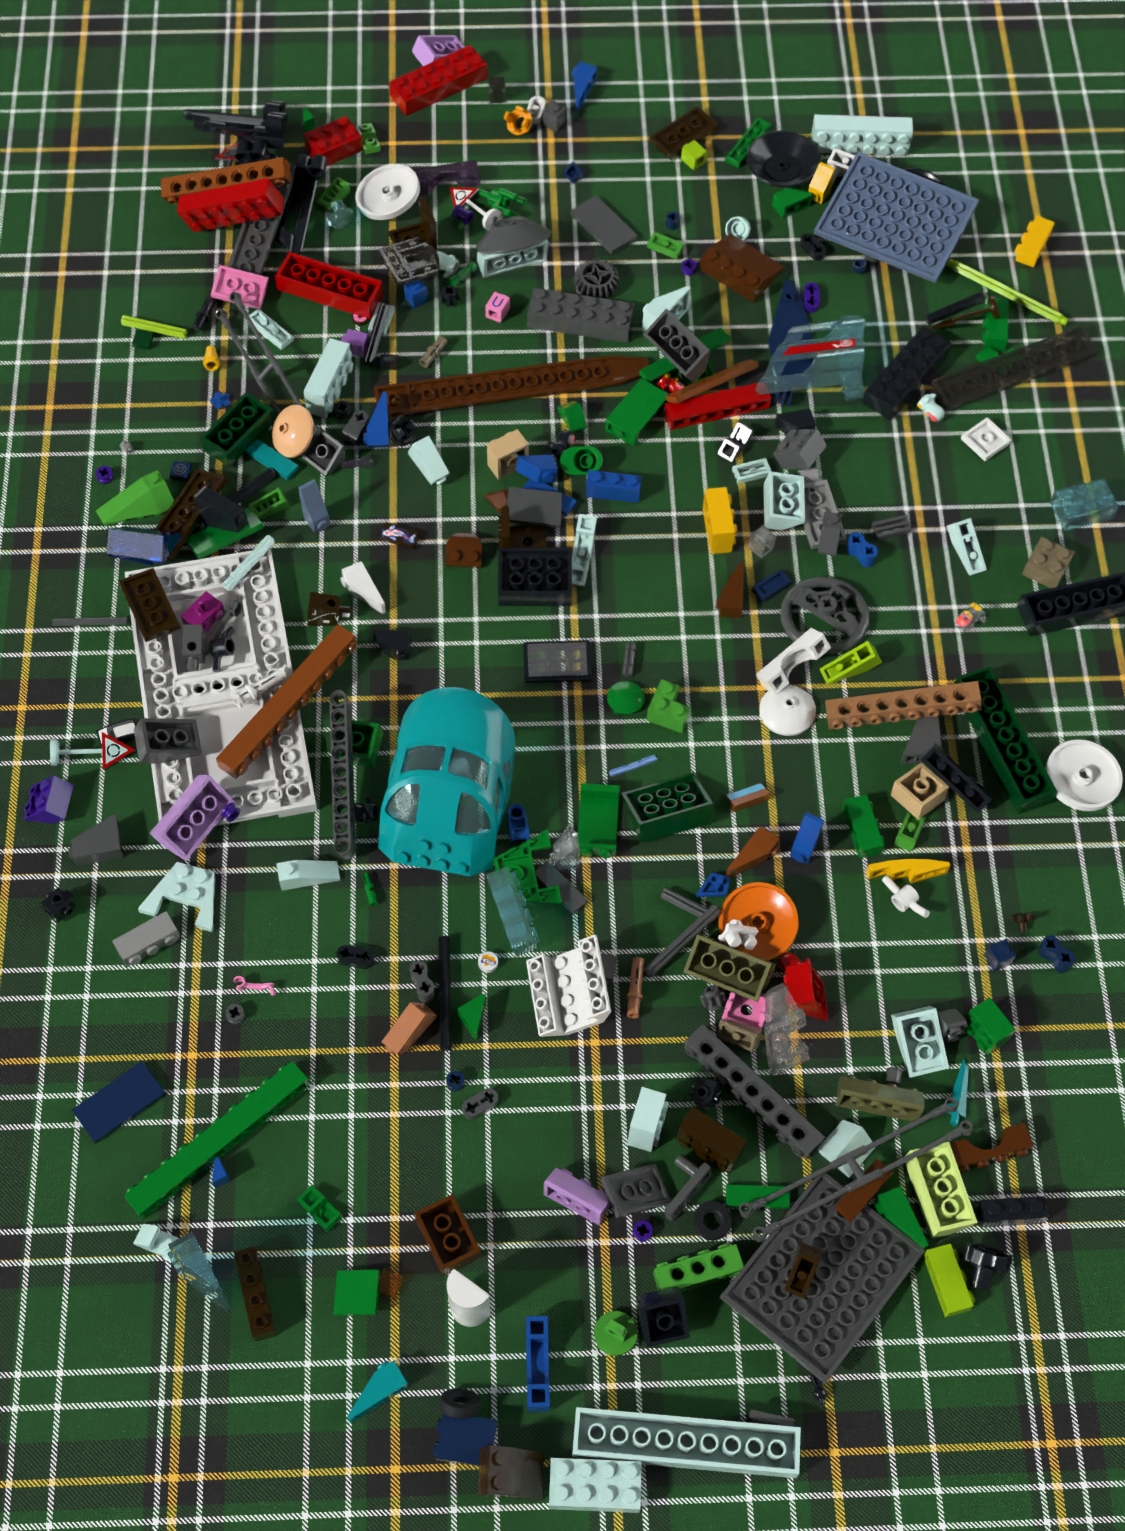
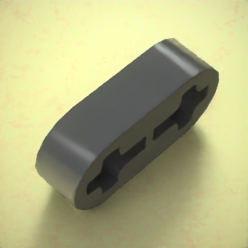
(477, 1100)

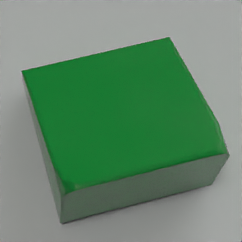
(308, 120)

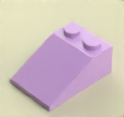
(433, 47)

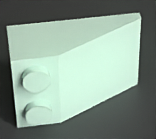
(676, 302)
(920, 1040)

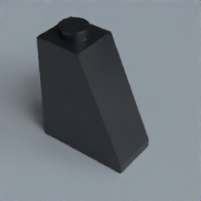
(220, 511)

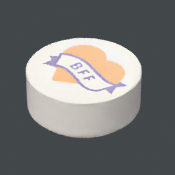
(488, 962)

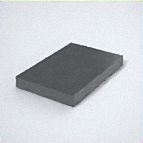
(534, 507)
(635, 1190)

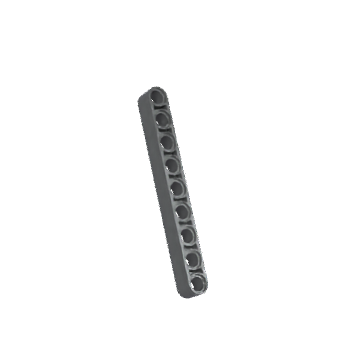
(345, 782)

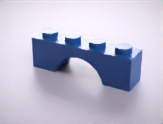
(537, 1364)

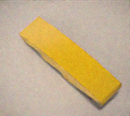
(914, 869)

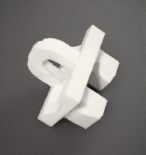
(733, 939)

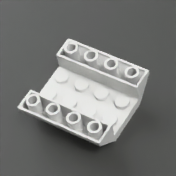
(573, 990)

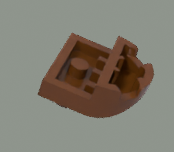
(463, 551)

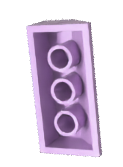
(192, 816)

